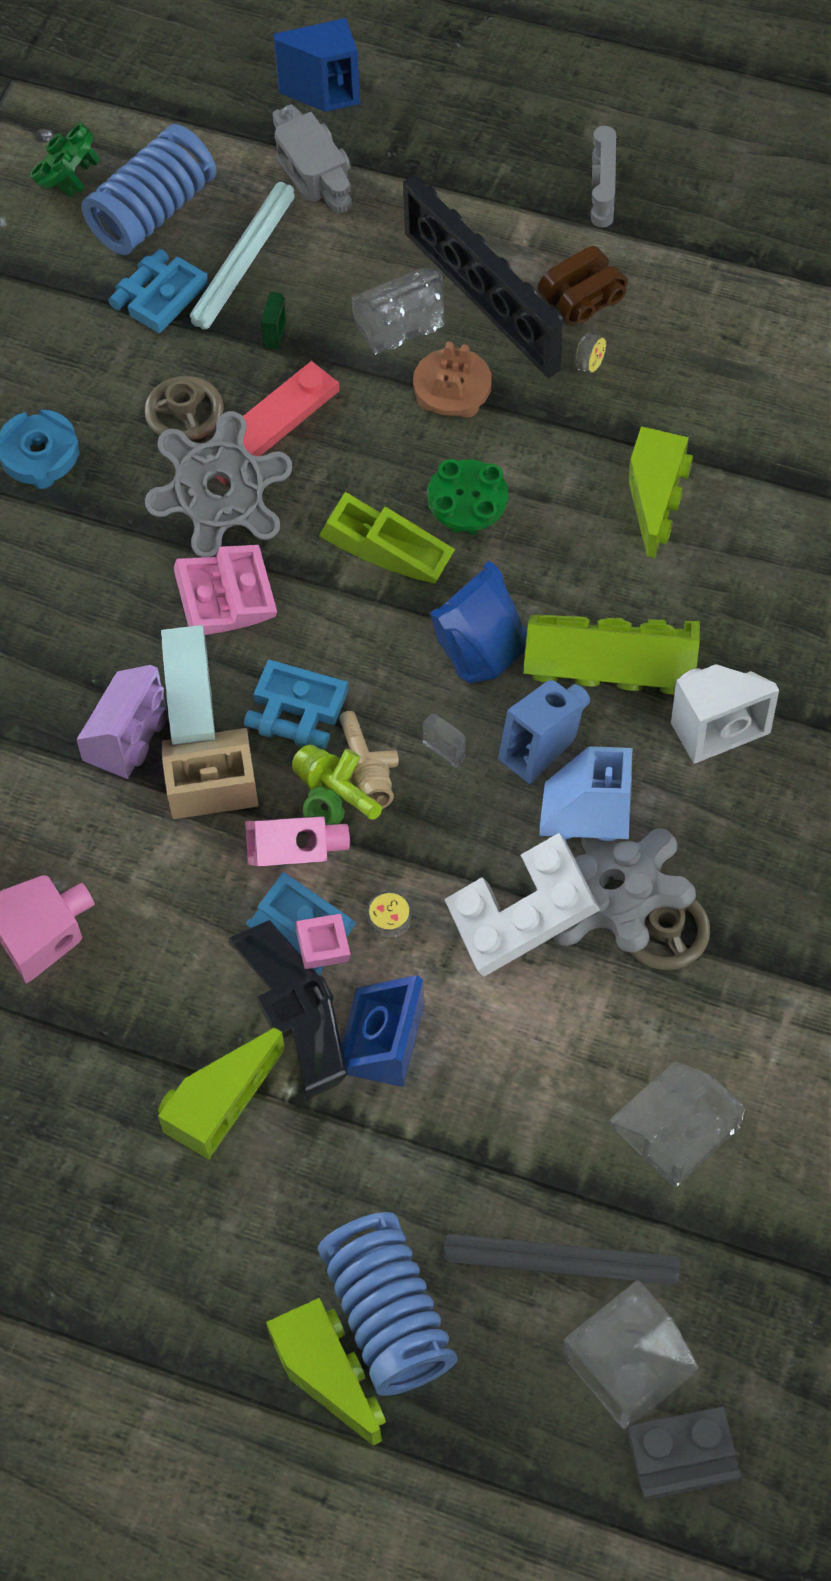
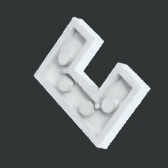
(501, 936)

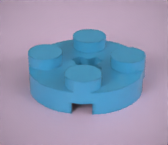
(43, 466)

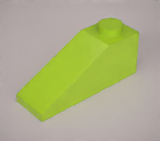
(216, 1095)

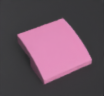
(225, 589)

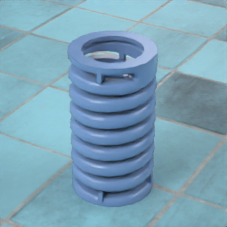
(148, 189)
(387, 1304)

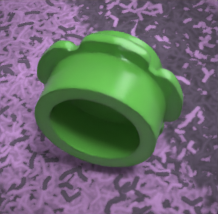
(313, 805)

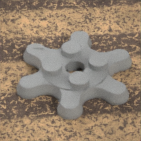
(221, 457)
(643, 888)

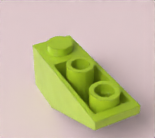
(653, 479)
(317, 1364)

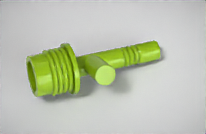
(323, 769)

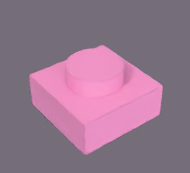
(322, 941)

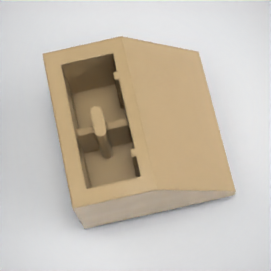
(209, 775)

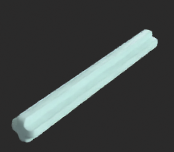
(242, 256)

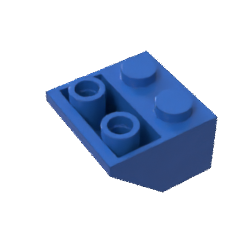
(318, 65)

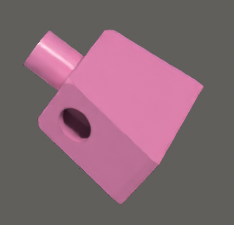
(275, 840)
(40, 923)

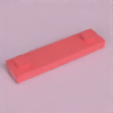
(286, 408)

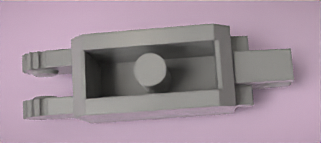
(312, 158)

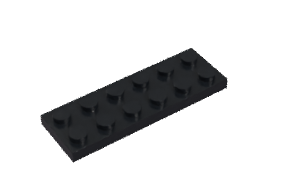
(483, 276)

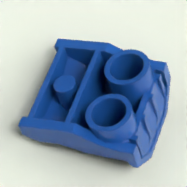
(480, 627)

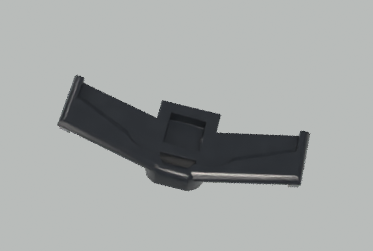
(296, 1005)

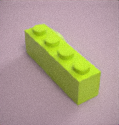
(610, 651)

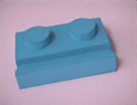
(291, 902)

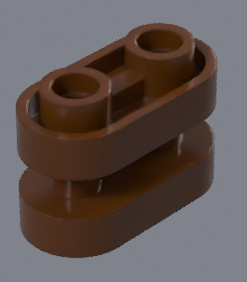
(583, 285)

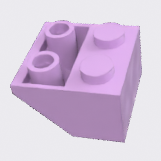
(124, 721)

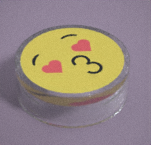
(590, 352)
(389, 914)

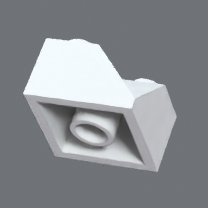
(721, 710)

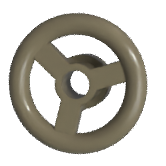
(182, 397)
(671, 936)

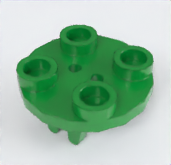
(63, 157)
(453, 490)

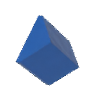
(383, 1029)

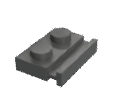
(683, 1453)

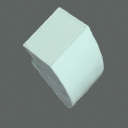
(188, 685)

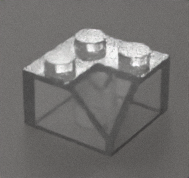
(630, 1354)

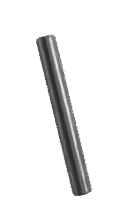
(561, 1259)

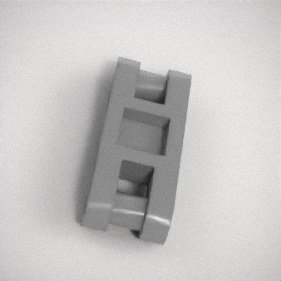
(603, 176)

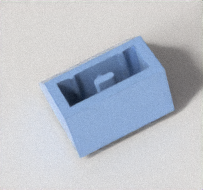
(590, 796)

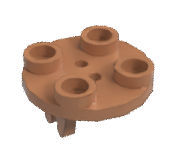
(451, 395)

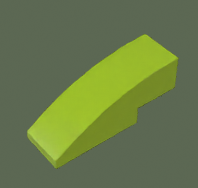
(386, 540)

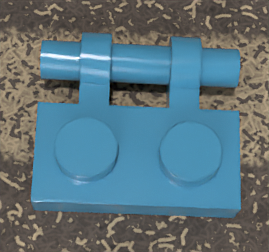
(165, 296)
(300, 693)

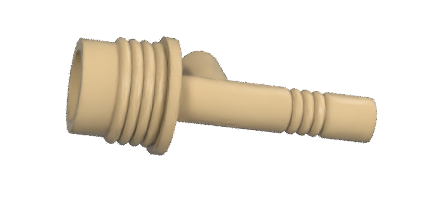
(372, 769)

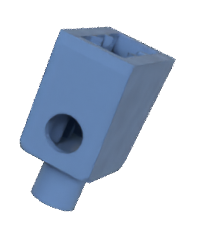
(541, 728)

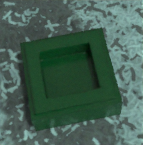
(273, 320)

